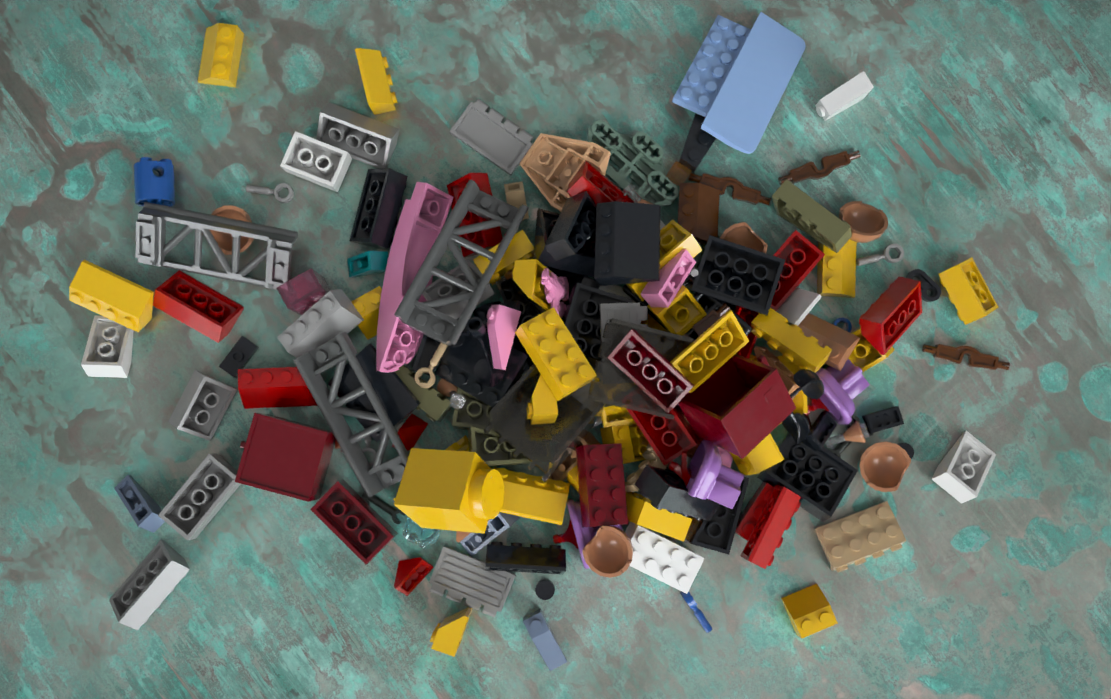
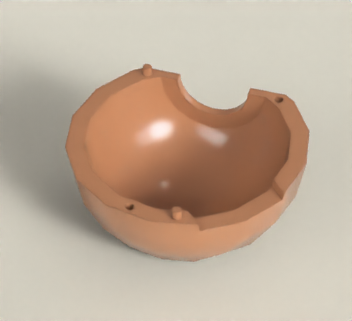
(865, 221)
(743, 235)
(225, 239)
(884, 466)
(609, 552)

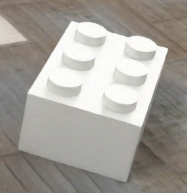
(316, 161)

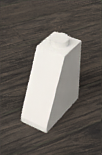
(844, 96)

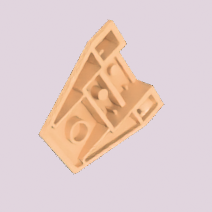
(555, 161)

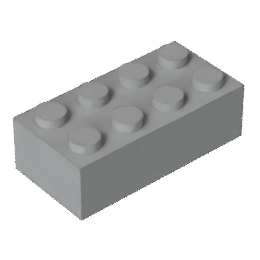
(201, 497)

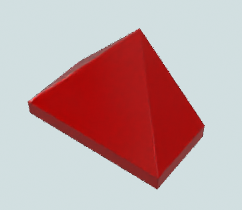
(411, 431)
(410, 574)

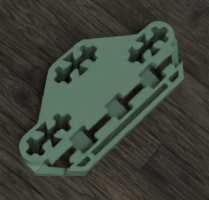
(632, 159)

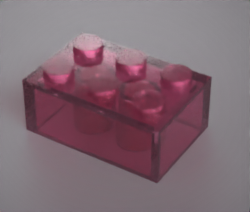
(303, 291)

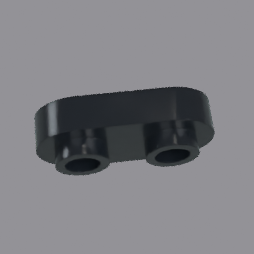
(926, 284)

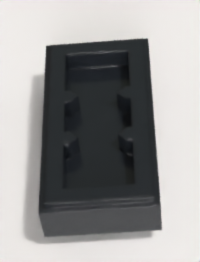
(238, 356)
(883, 419)
(821, 430)

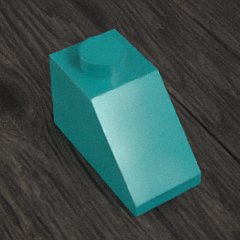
(367, 263)

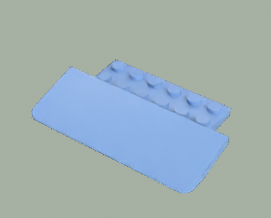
(740, 79)

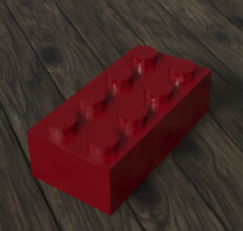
(601, 485)
(354, 521)

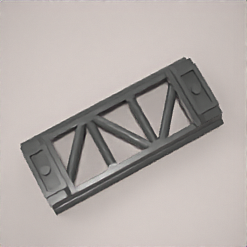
(152, 247)
(422, 315)
(336, 353)

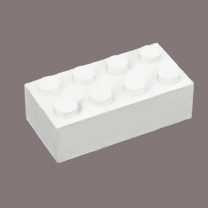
(663, 558)

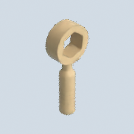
(433, 362)

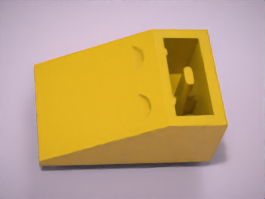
(631, 439)

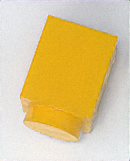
(449, 490)

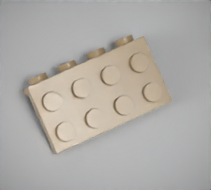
(860, 536)

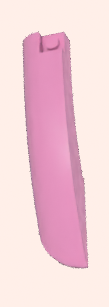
(414, 237)

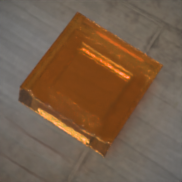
(678, 173)

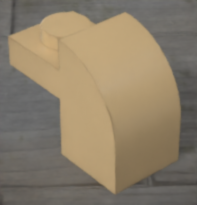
(515, 195)

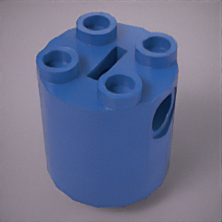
(154, 182)

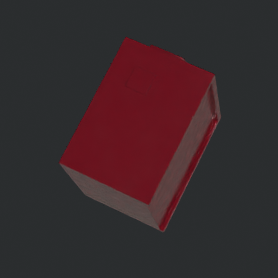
(738, 405)
(285, 457)

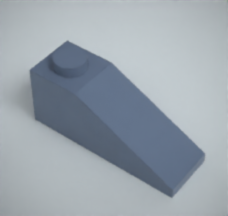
(139, 504)
(476, 541)
(544, 639)

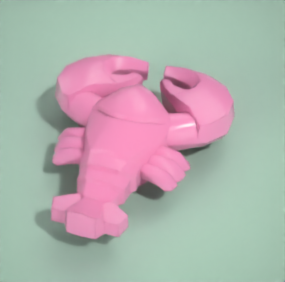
(555, 290)

